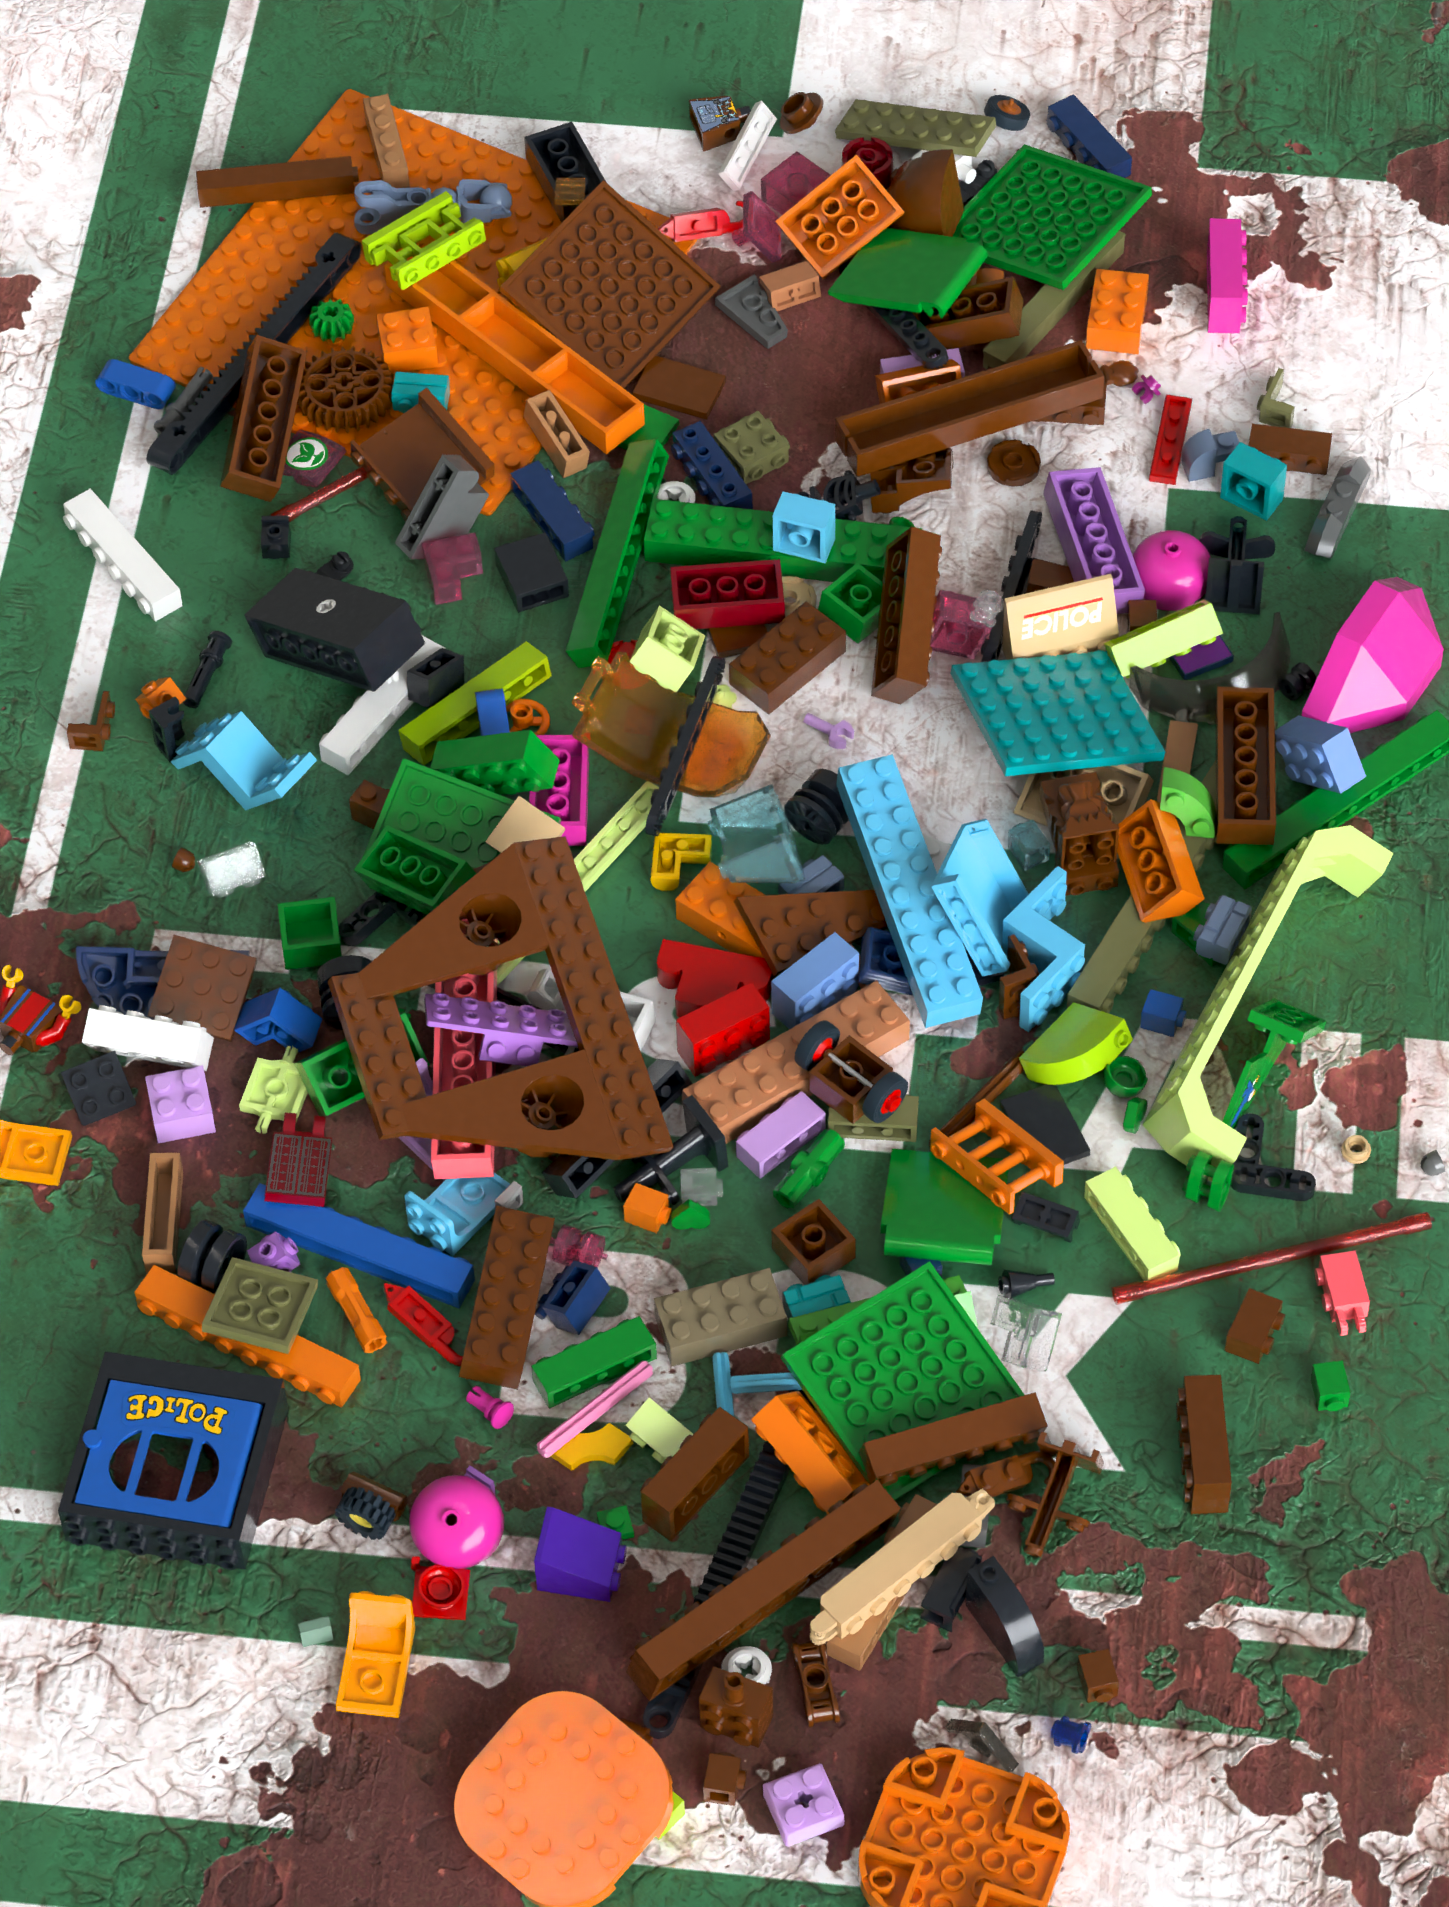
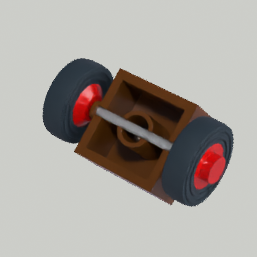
(849, 1075)

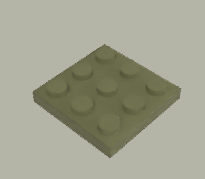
(260, 1305)

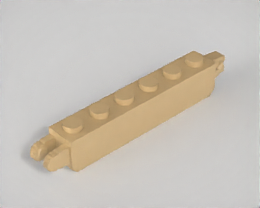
(899, 1565)

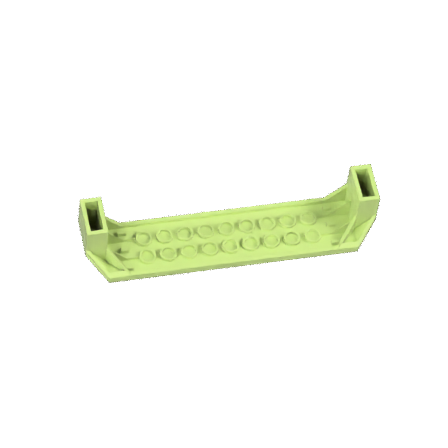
(1181, 1112)

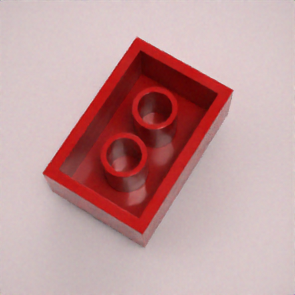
(723, 1029)

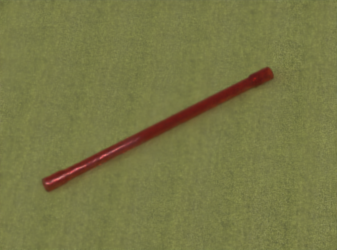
(1138, 1290)

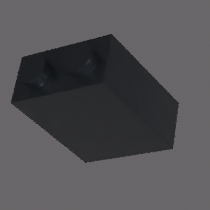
(531, 572)

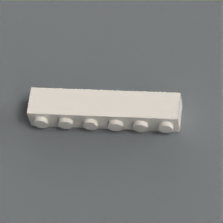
(122, 555)
(370, 717)

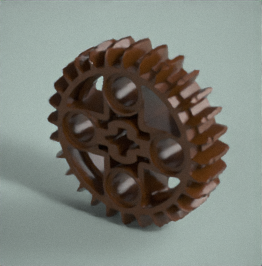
(345, 389)

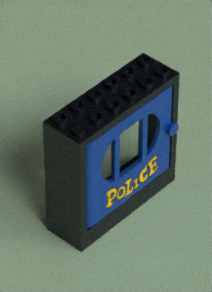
(185, 1403)

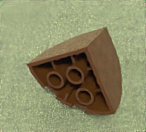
(928, 194)

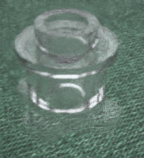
(987, 607)

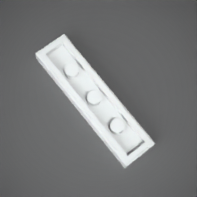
(747, 146)

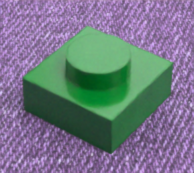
(618, 1520)

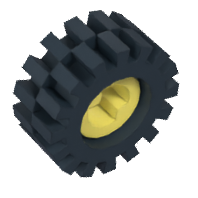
(365, 1513)

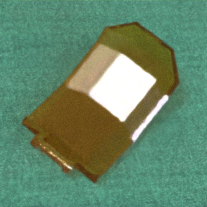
(638, 722)

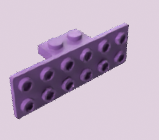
(508, 1031)

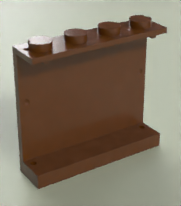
(410, 447)

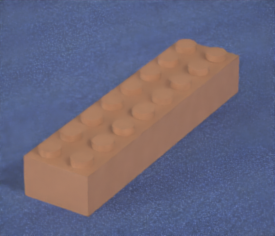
(765, 1077)

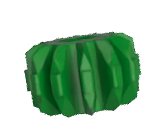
(331, 320)

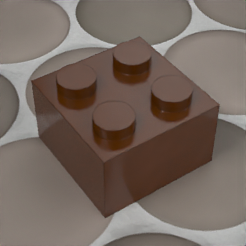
(813, 1243)

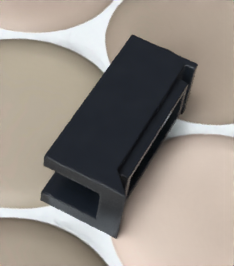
(949, 1589)

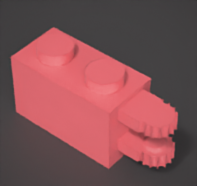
(1343, 1289)

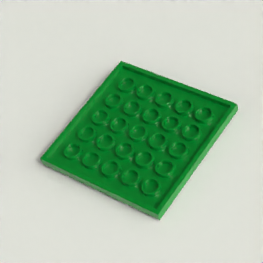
(1048, 215)
(899, 1366)

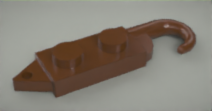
(1004, 1474)

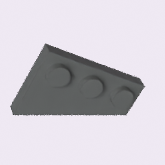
(752, 311)

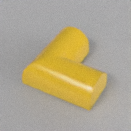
(674, 849)

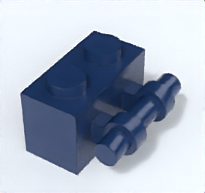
(573, 1297)

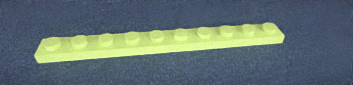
(605, 848)

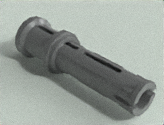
(186, 398)

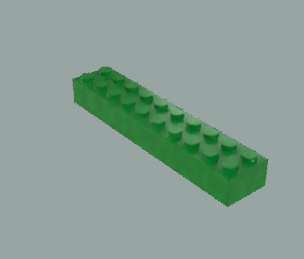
(720, 534)

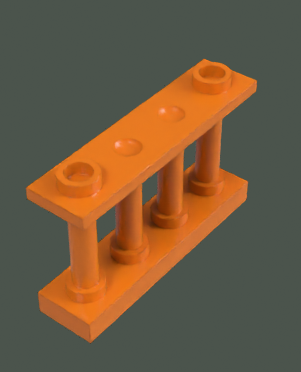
(1004, 1134)

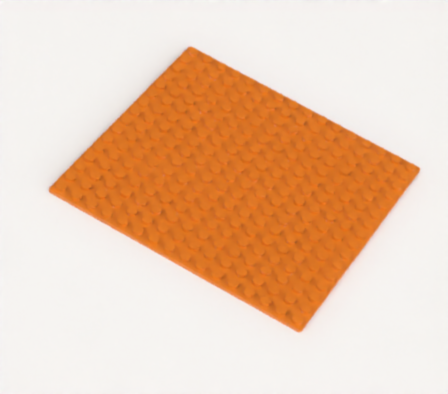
(280, 242)

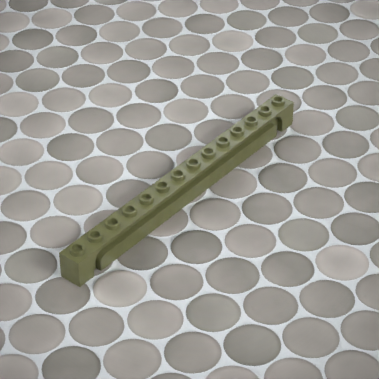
(1129, 936)

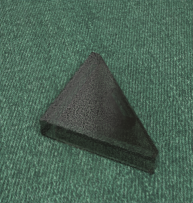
(983, 1741)

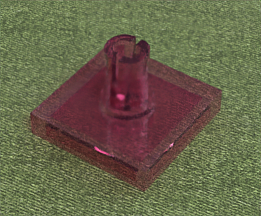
(759, 227)

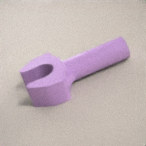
(832, 731)

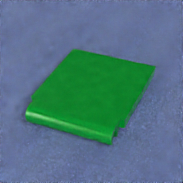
(909, 271)
(937, 1212)

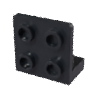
(98, 1088)

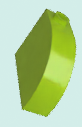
(1076, 1046)

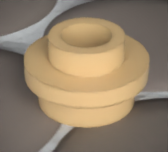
(1359, 1143)

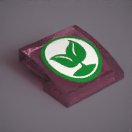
(311, 458)

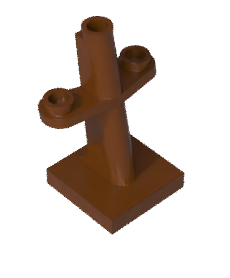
(1067, 1459)

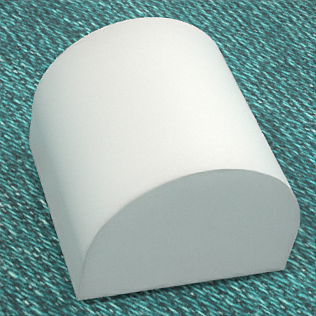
(544, 990)

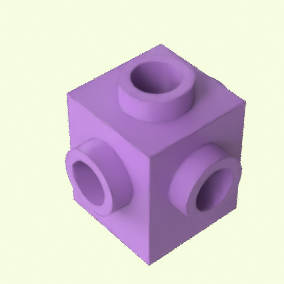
(275, 1252)

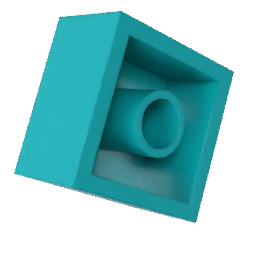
(1253, 481)

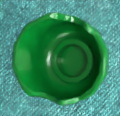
(1125, 1077)

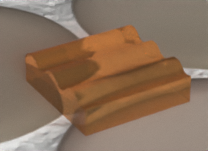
(570, 191)

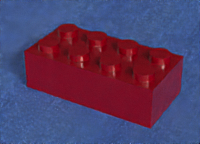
(728, 594)

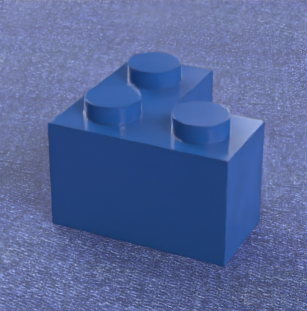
(279, 1018)

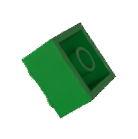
(853, 602)

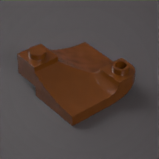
(912, 479)

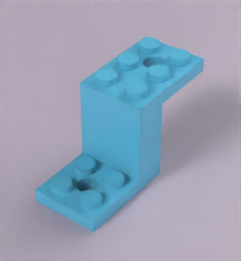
(242, 760)
(1049, 947)

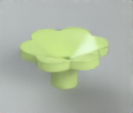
(725, 696)

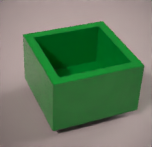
(309, 932)

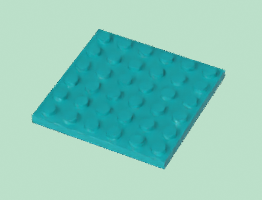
(1056, 713)

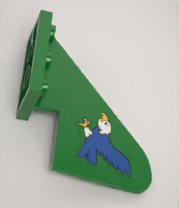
(1285, 1026)

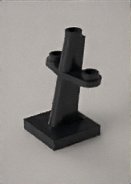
(1234, 582)
(701, 1138)

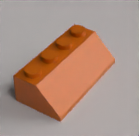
(1157, 864)
(808, 1448)

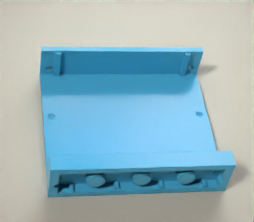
(979, 892)

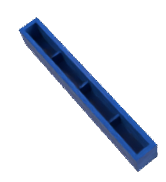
(364, 1247)

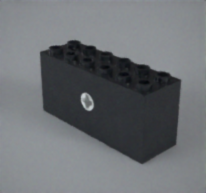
(335, 629)

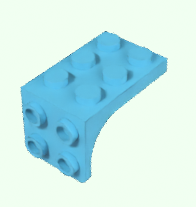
(454, 1210)

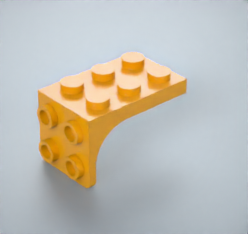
(33, 1152)
(376, 1654)

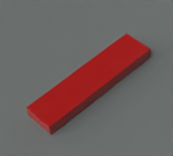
(1170, 439)

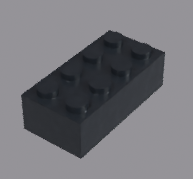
(561, 154)

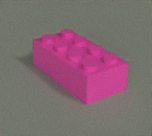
(1226, 276)
(570, 788)

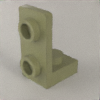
(1272, 411)

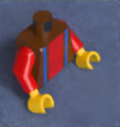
(30, 1018)

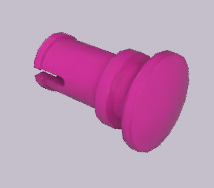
(494, 1409)

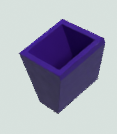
(578, 1557)

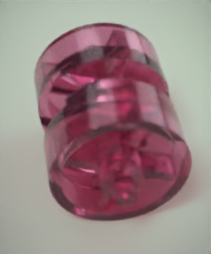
(573, 1245)

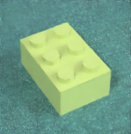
(667, 649)

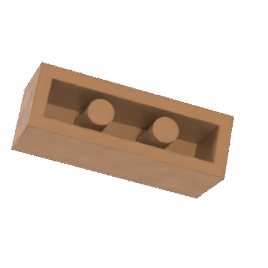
(556, 434)

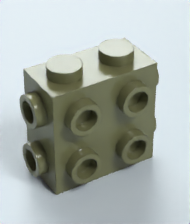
(753, 446)

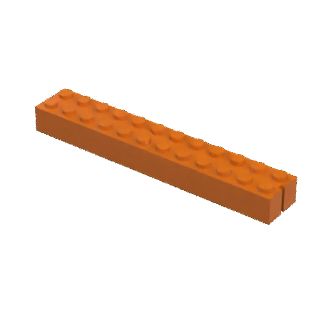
(525, 352)

